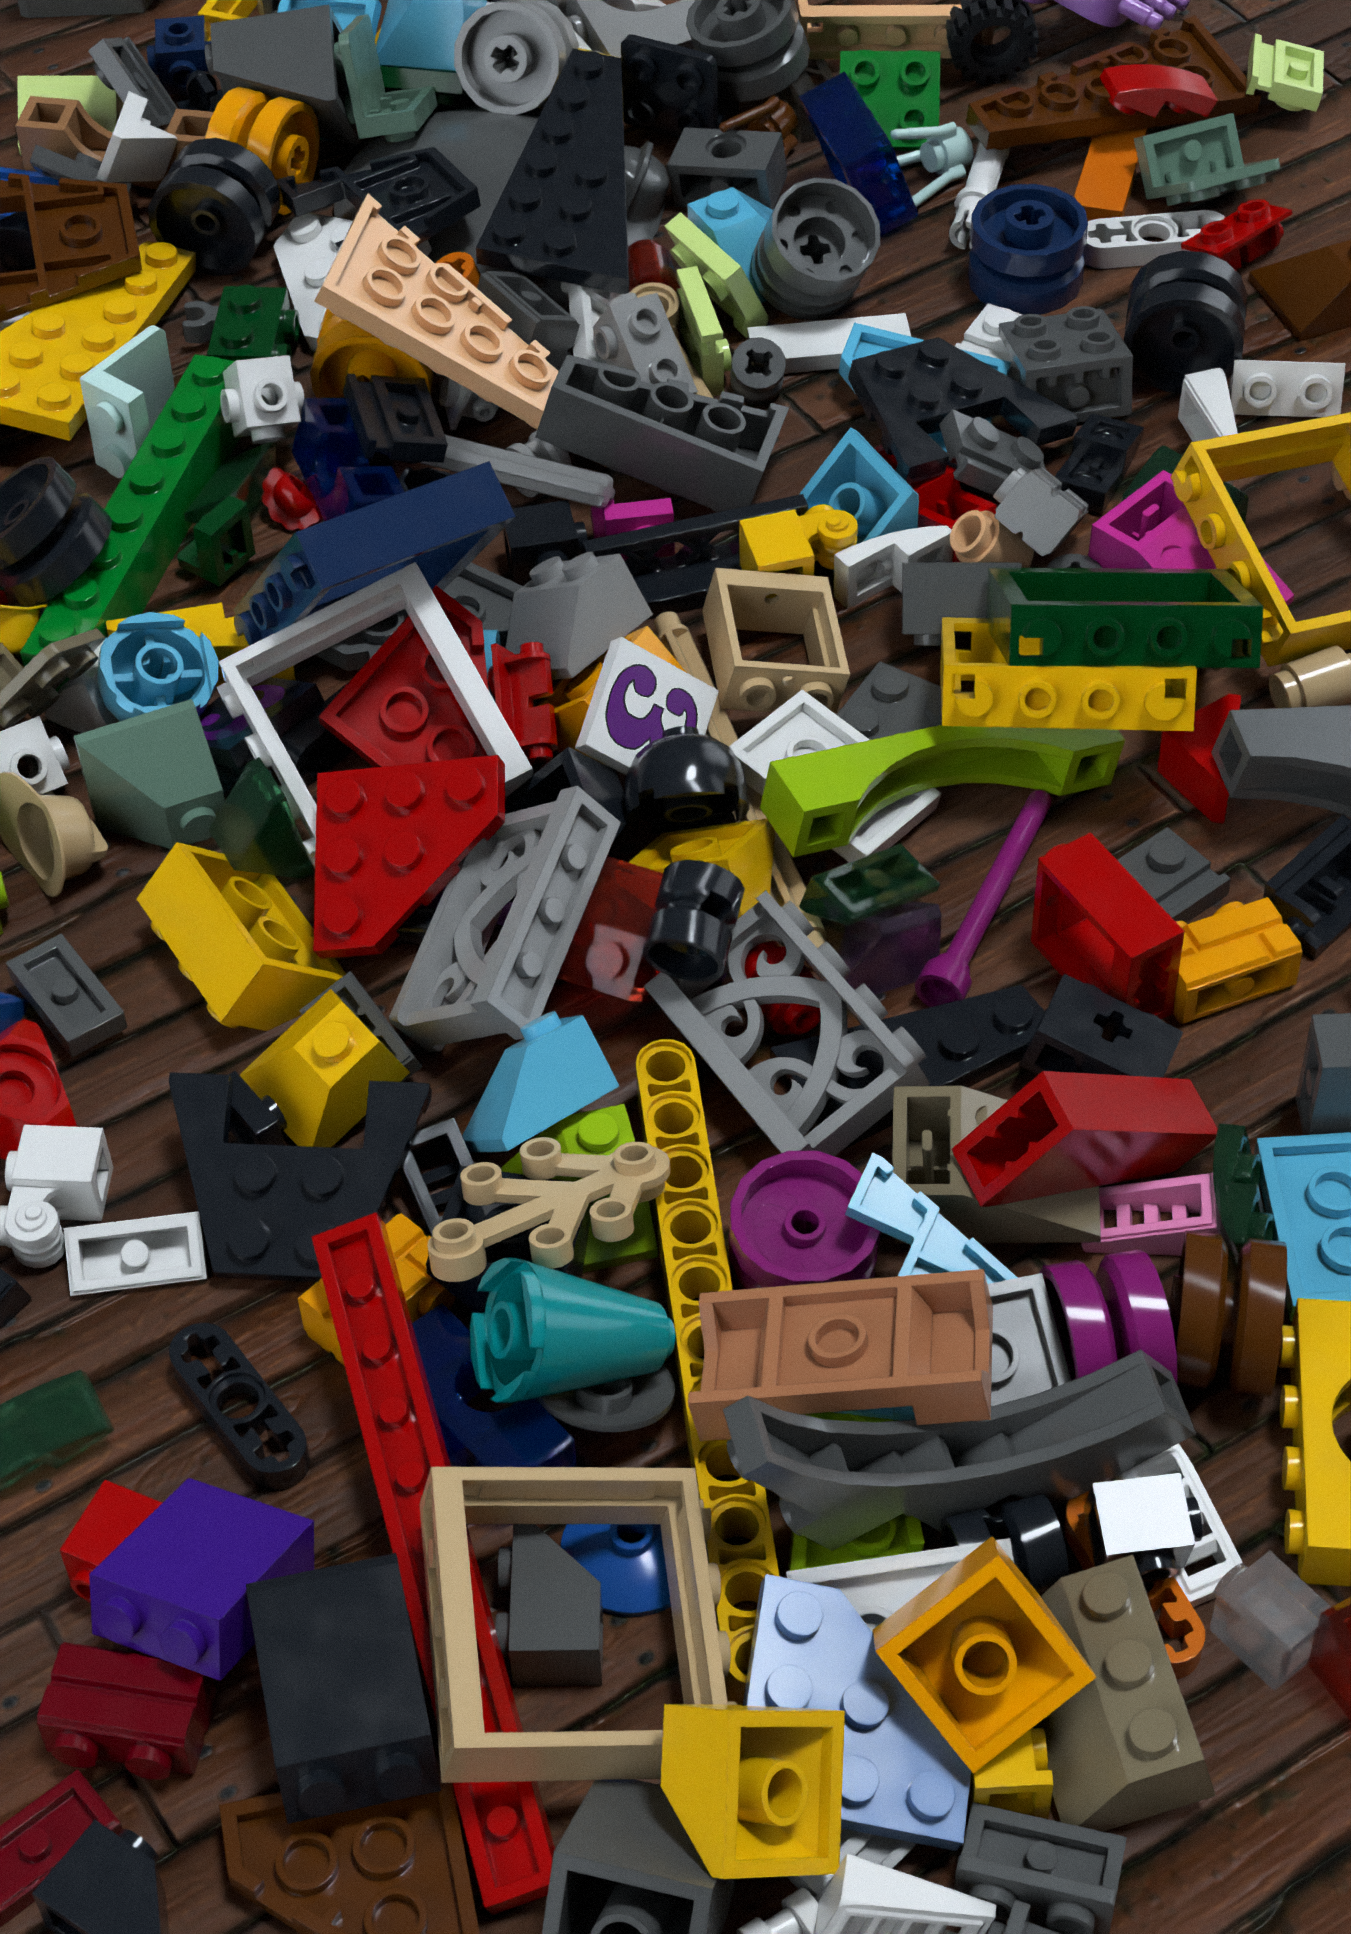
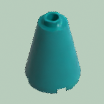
(561, 1333)

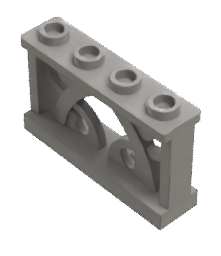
(551, 865)
(791, 1115)

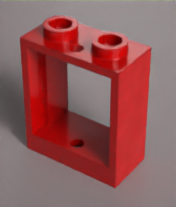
(1105, 927)

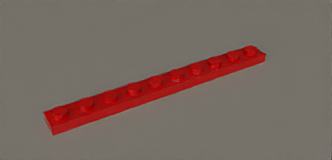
(403, 1441)

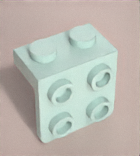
(126, 398)

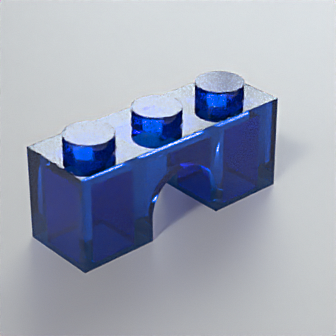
(334, 462)
(505, 1438)

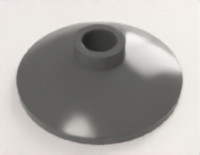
(616, 1404)

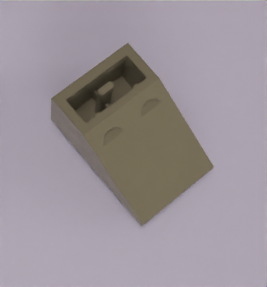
(927, 1127)

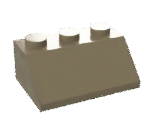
(1126, 1737)

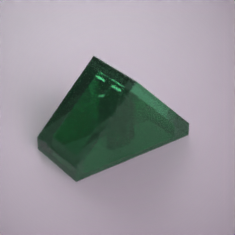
(259, 828)

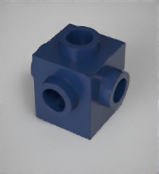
(178, 51)

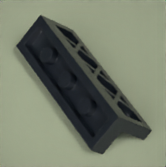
(684, 579)

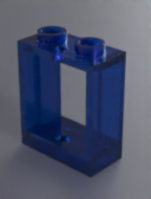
(859, 150)

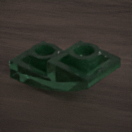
(1237, 1190)
(49, 1425)

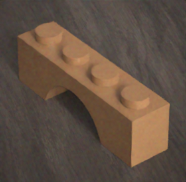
(70, 130)

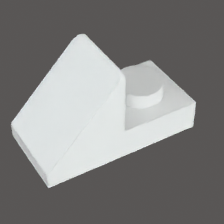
(136, 147)

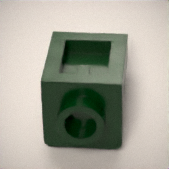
(220, 543)

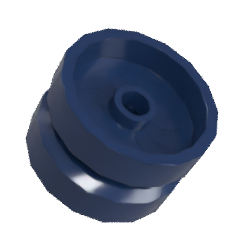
(1027, 248)

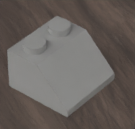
(576, 610)

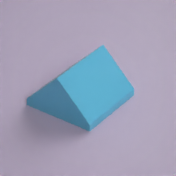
(865, 486)

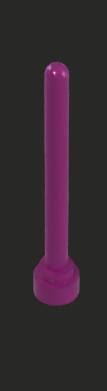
(948, 975)

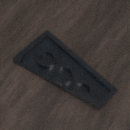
(960, 1041)

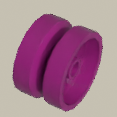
(794, 1226)
(1110, 1314)

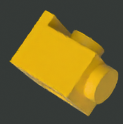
(1016, 1778)

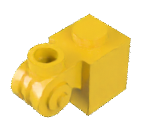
(793, 542)

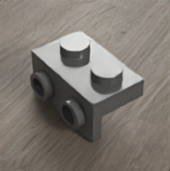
(1054, 1866)

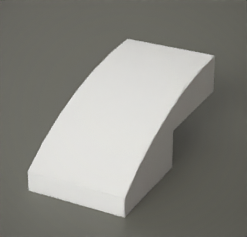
(878, 561)

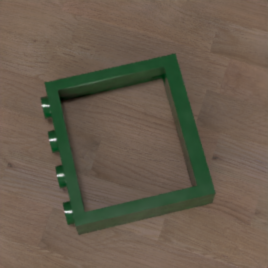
(1124, 617)

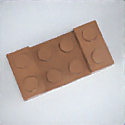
(849, 1348)

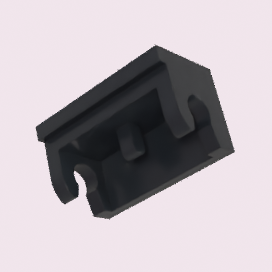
(1316, 890)

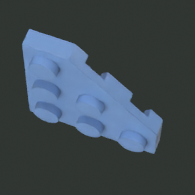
(896, 1764)

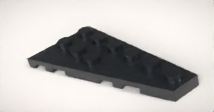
(568, 190)

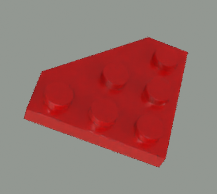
(401, 703)
(394, 843)

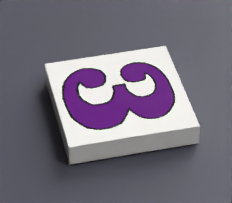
(637, 702)

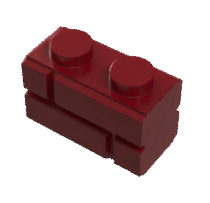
(125, 1711)

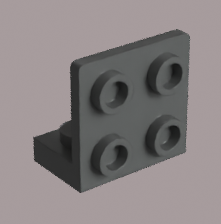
(1073, 360)

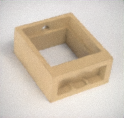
(800, 607)

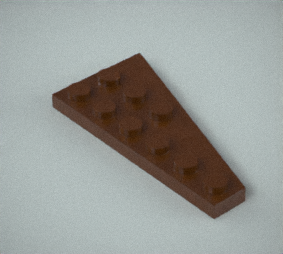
(1080, 104)

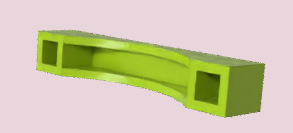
(829, 794)

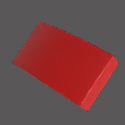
(1150, 86)

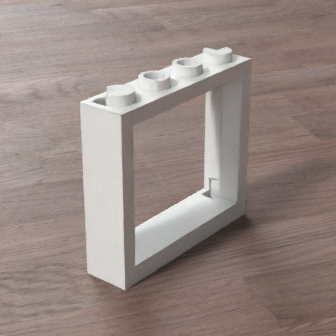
(329, 626)

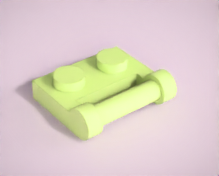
(720, 273)

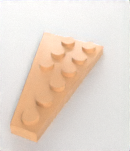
(434, 316)

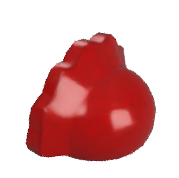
(289, 501)

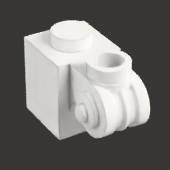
(52, 1178)

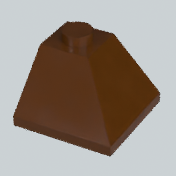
(1309, 290)

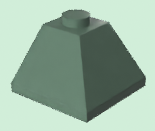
(152, 776)

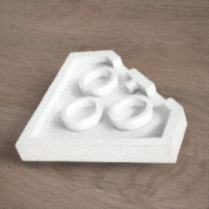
(305, 257)

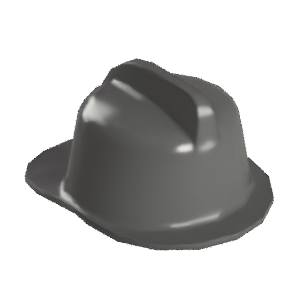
(645, 192)

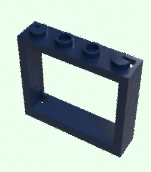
(433, 525)

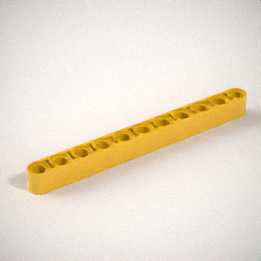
(676, 1124)

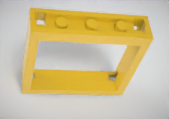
(1223, 533)
(1057, 695)

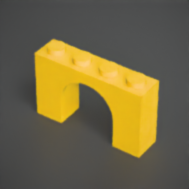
(1315, 1467)

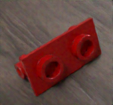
(1251, 228)
(515, 684)

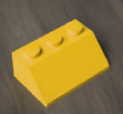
(236, 938)

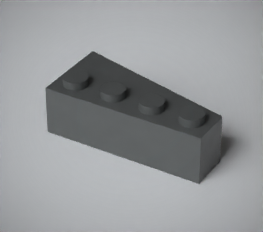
(661, 432)

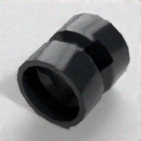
(693, 920)
(1033, 1532)

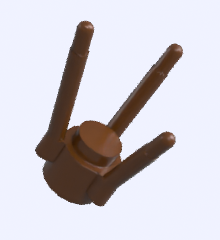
(769, 117)

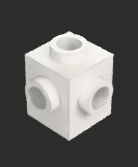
(261, 398)
(43, 754)

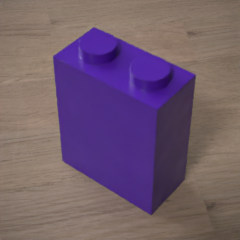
(185, 1572)

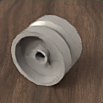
(488, 60)

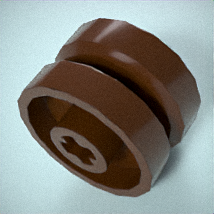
(1229, 1314)

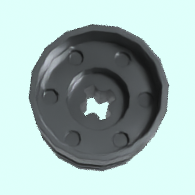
(815, 248)

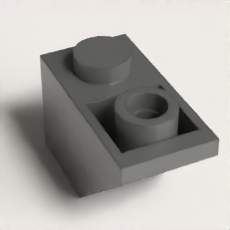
(553, 1614)

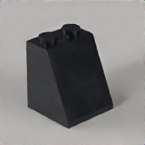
(342, 1688)

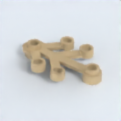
(630, 1174)

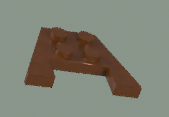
(78, 238)

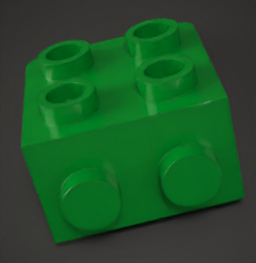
(897, 89)

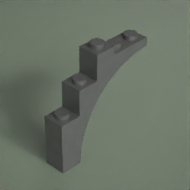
(1288, 755)
(857, 1475)

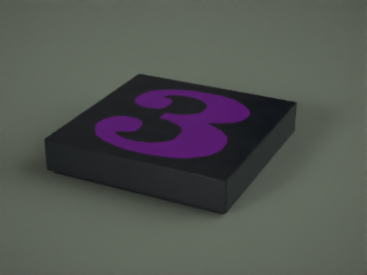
(283, 702)

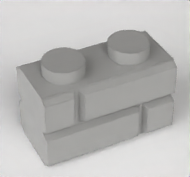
(1038, 509)

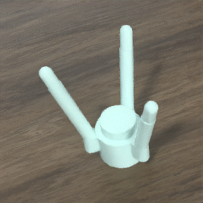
(944, 152)

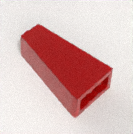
(1083, 1134)

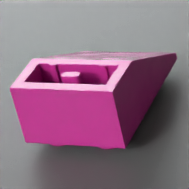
(1154, 533)

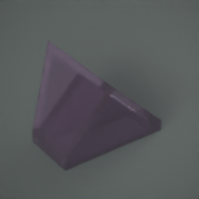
(891, 946)

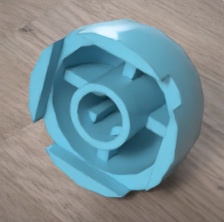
(155, 665)

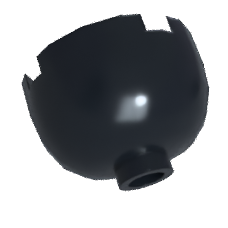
(684, 782)

